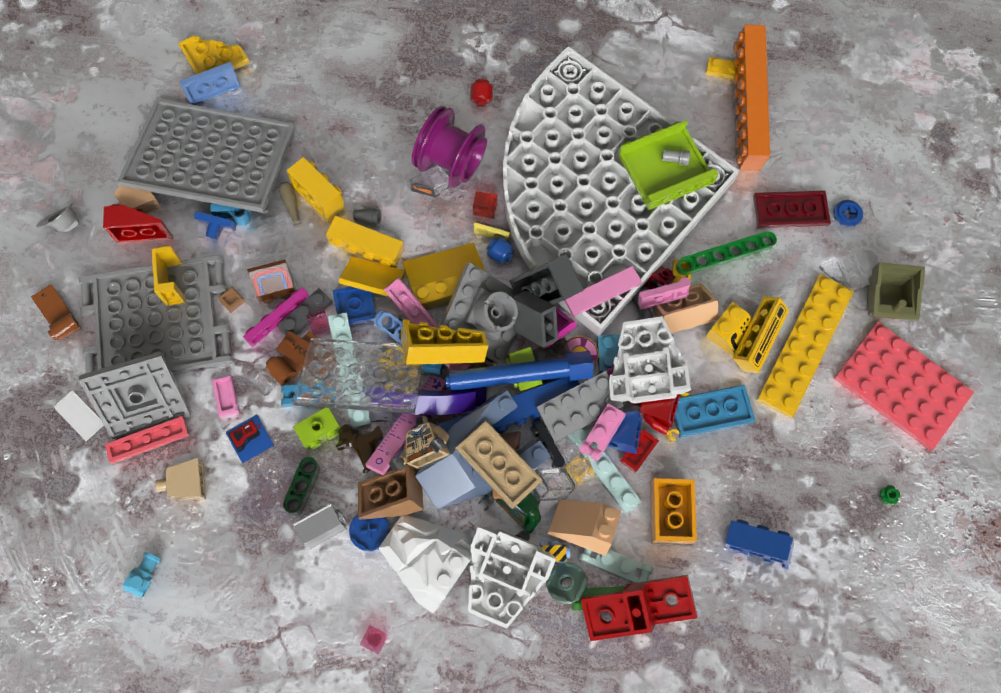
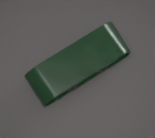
(301, 496)

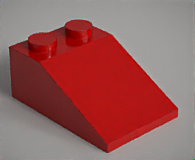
(131, 225)

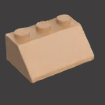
(695, 309)

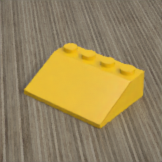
(437, 274)

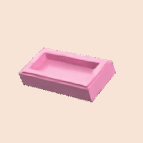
(225, 396)

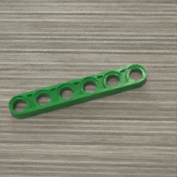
(727, 255)

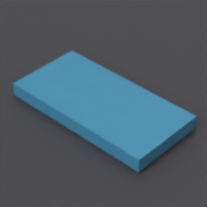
(713, 411)

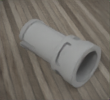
(675, 156)

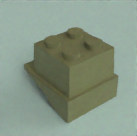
(895, 291)

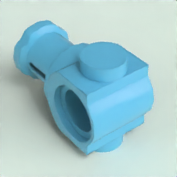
(141, 578)

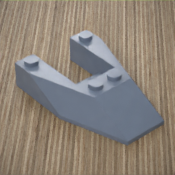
(452, 477)

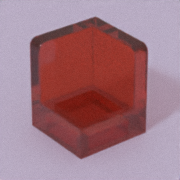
(485, 204)

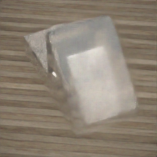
(577, 464)

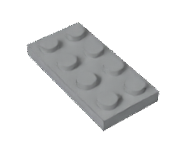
(576, 407)

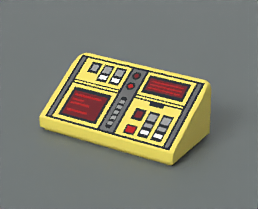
(490, 230)

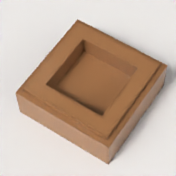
(231, 299)

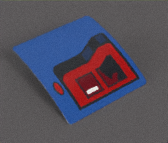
(249, 439)

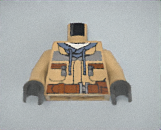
(422, 445)

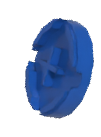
(368, 533)

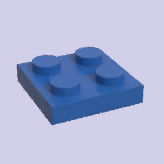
(356, 303)

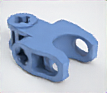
(391, 327)

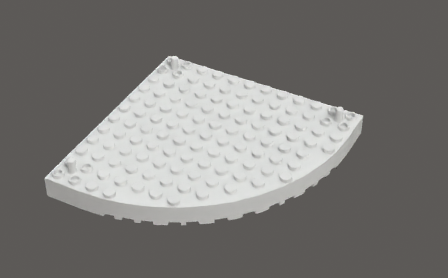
(572, 191)

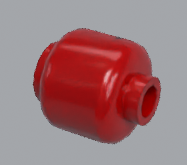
(481, 92)

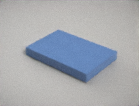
(210, 83)

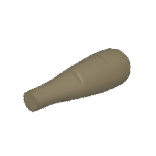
(288, 196)

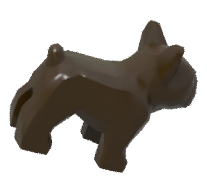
(360, 441)

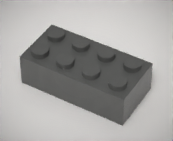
(550, 281)

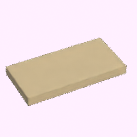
(498, 464)

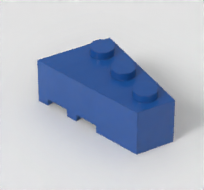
(760, 542)

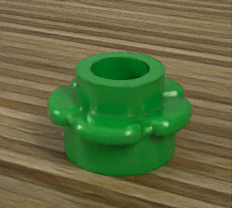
(884, 495)

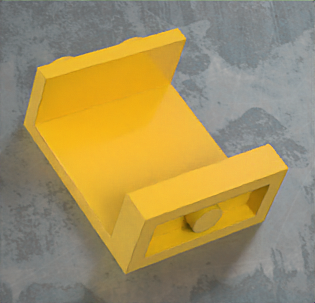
(167, 291)

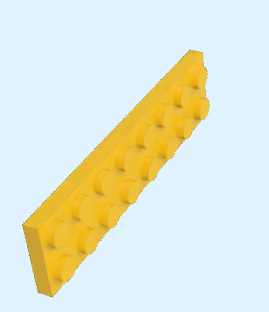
(805, 346)

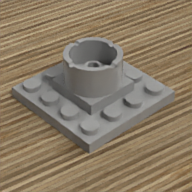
(486, 306)
(135, 395)

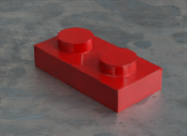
(645, 446)

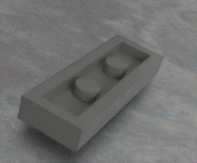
(297, 319)

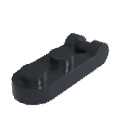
(539, 430)

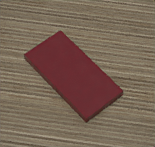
(791, 209)

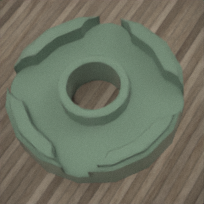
(568, 594)

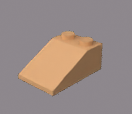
(585, 524)

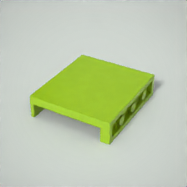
(664, 180)

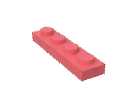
(147, 440)

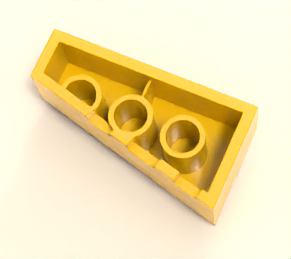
(442, 345)

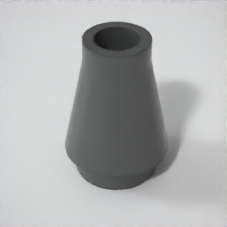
(368, 215)

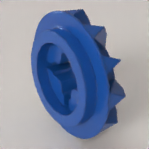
(853, 208)

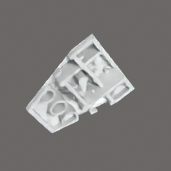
(648, 364)
(426, 558)
(505, 574)

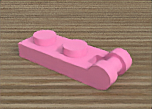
(664, 294)
(602, 432)

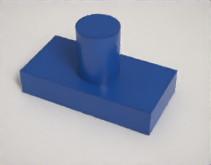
(214, 223)

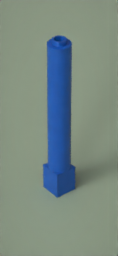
(575, 366)

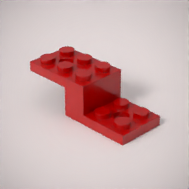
(639, 608)

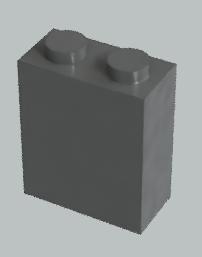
(535, 319)

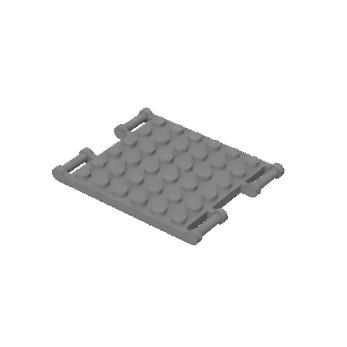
(137, 322)

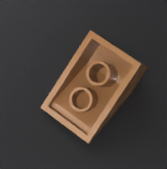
(390, 495)

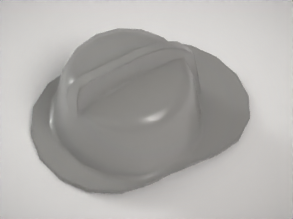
(62, 220)

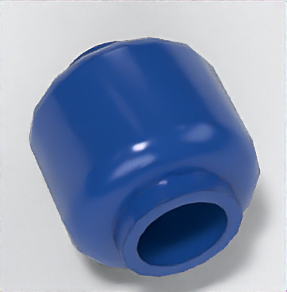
(500, 250)

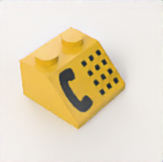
(730, 328)

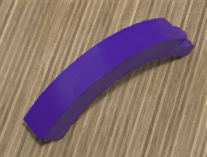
(449, 402)

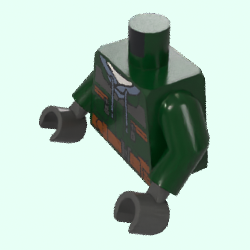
(525, 513)

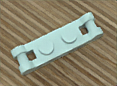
(618, 565)

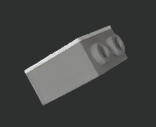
(320, 526)

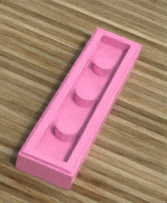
(603, 291)

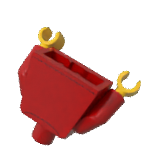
(661, 414)

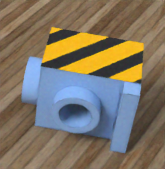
(559, 551)

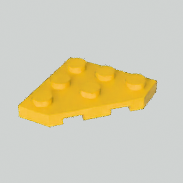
(210, 54)

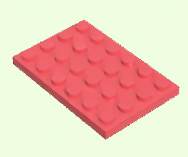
(904, 386)

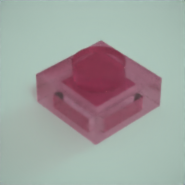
(318, 322)
(374, 639)

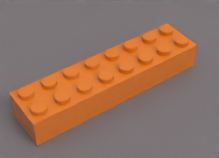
(752, 98)

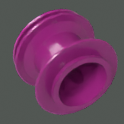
(449, 146)

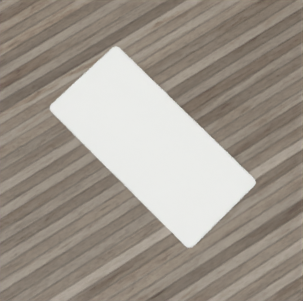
(79, 415)

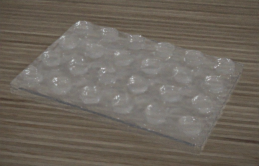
(358, 377)

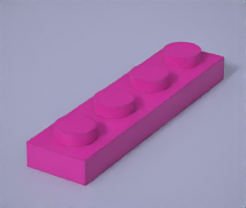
(270, 321)

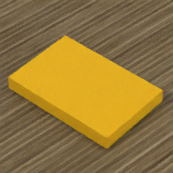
(369, 275)

